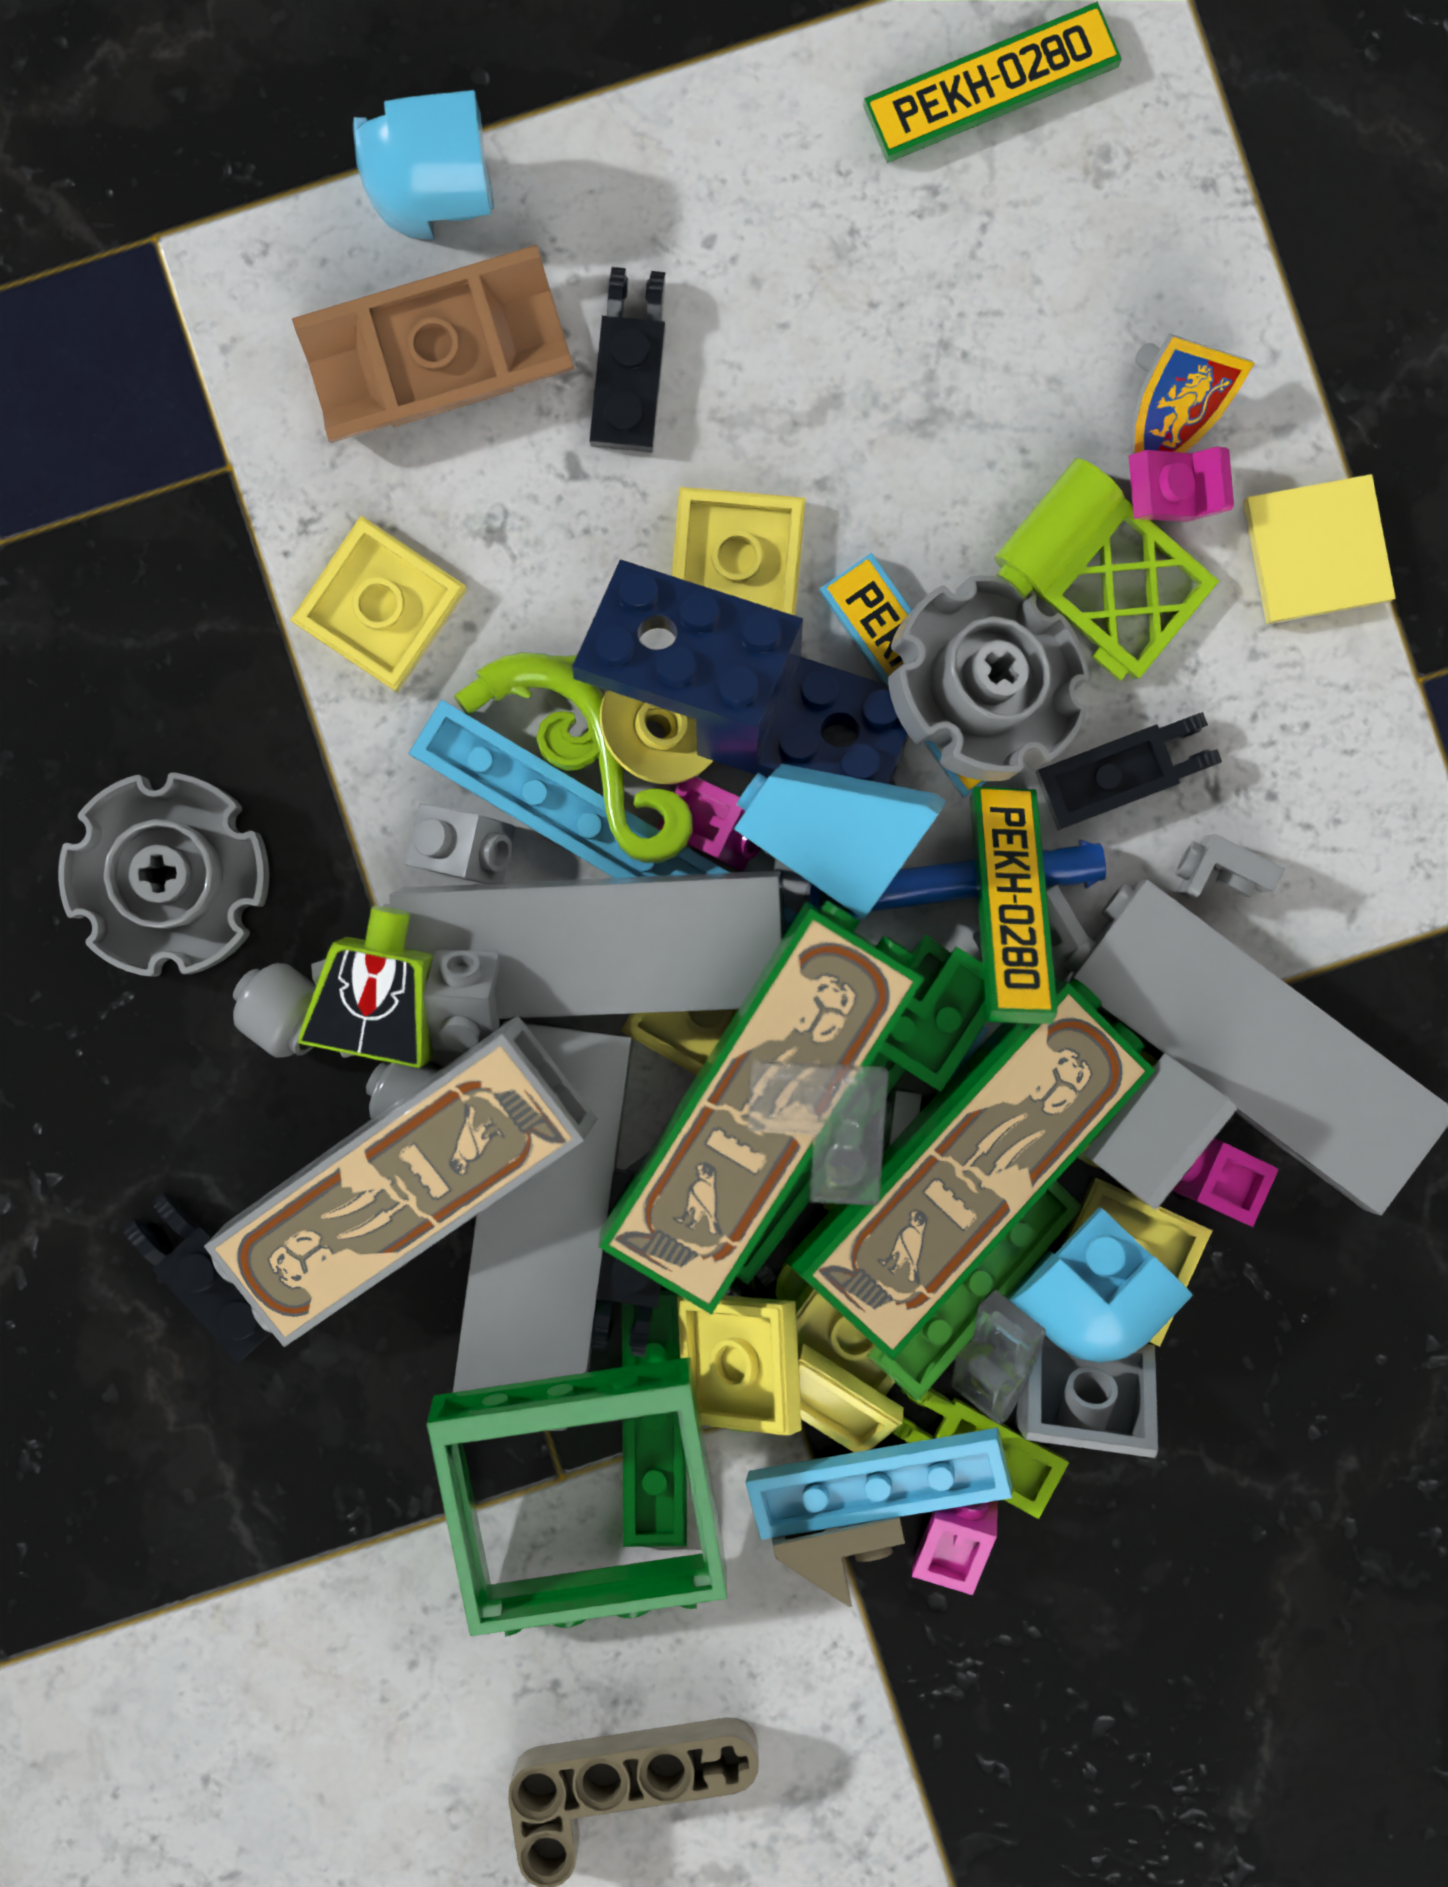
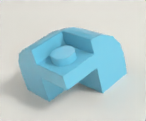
(424, 162)
(1100, 1293)

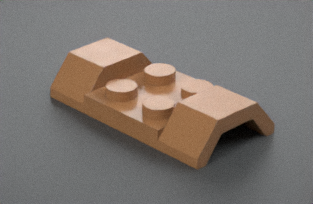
(434, 344)

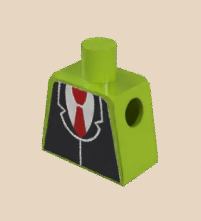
(373, 995)

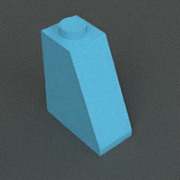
(837, 829)

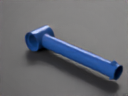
(958, 879)

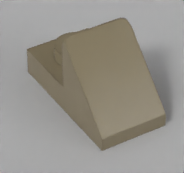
(820, 1552)

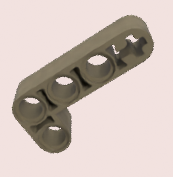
(637, 1788)

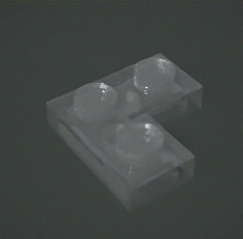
(839, 1108)

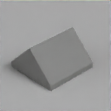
(1161, 1131)
(1091, 1402)

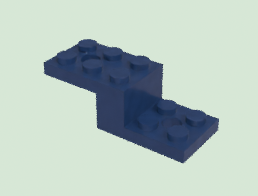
(739, 677)

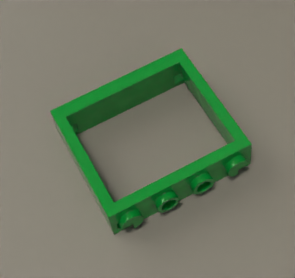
(562, 1403)

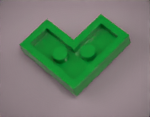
(943, 1024)

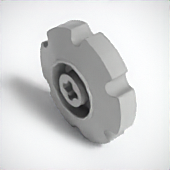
(983, 722)
(136, 833)

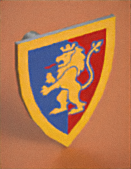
(1183, 393)

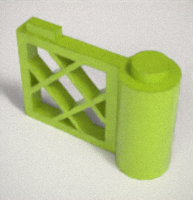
(1065, 535)

